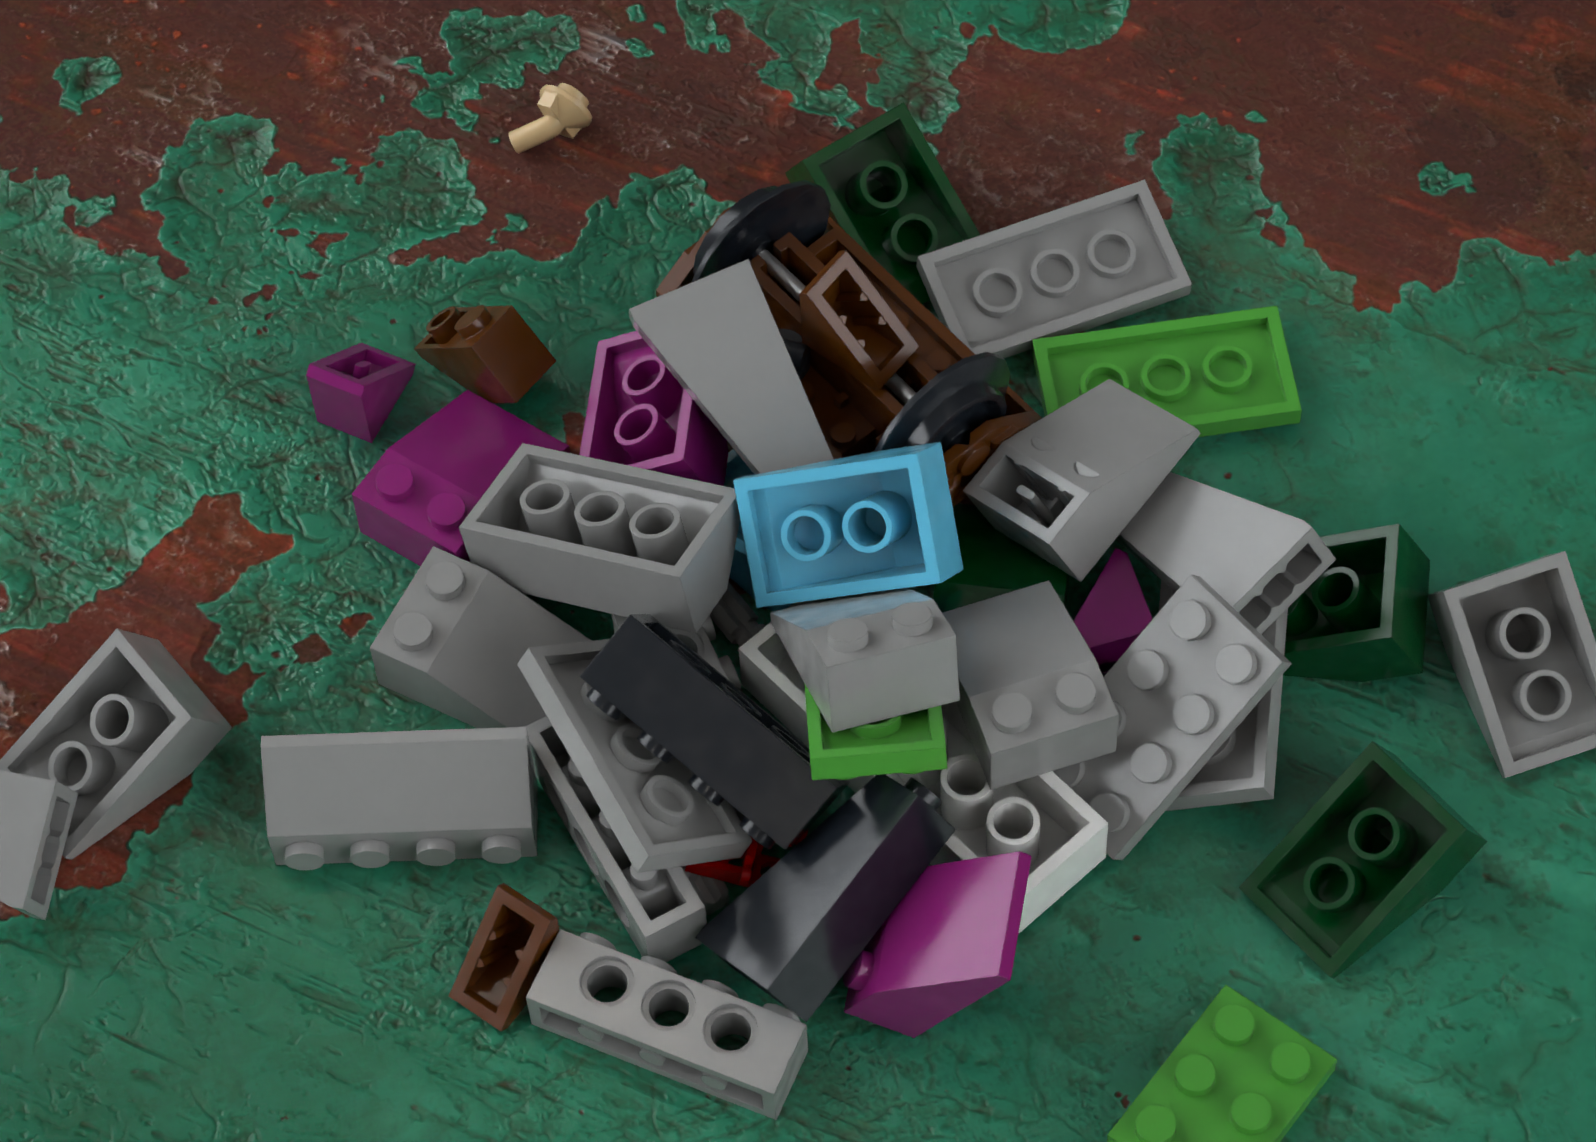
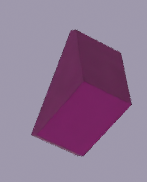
(357, 388)
(1113, 610)

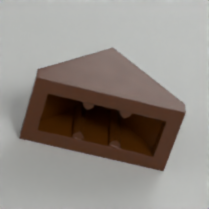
(853, 323)
(504, 957)

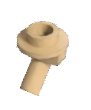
(563, 113)

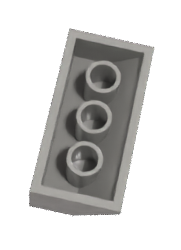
(606, 536)
(400, 797)

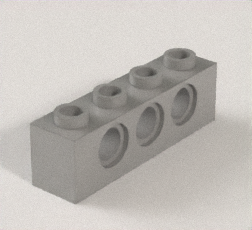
(654, 906)
(750, 1077)

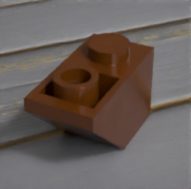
(486, 351)

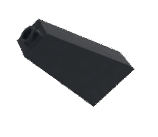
(830, 893)

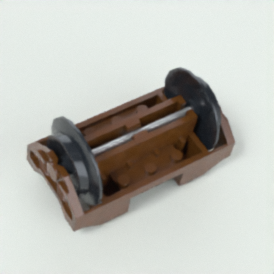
(933, 397)

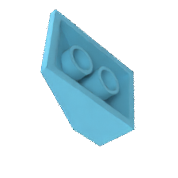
(849, 526)

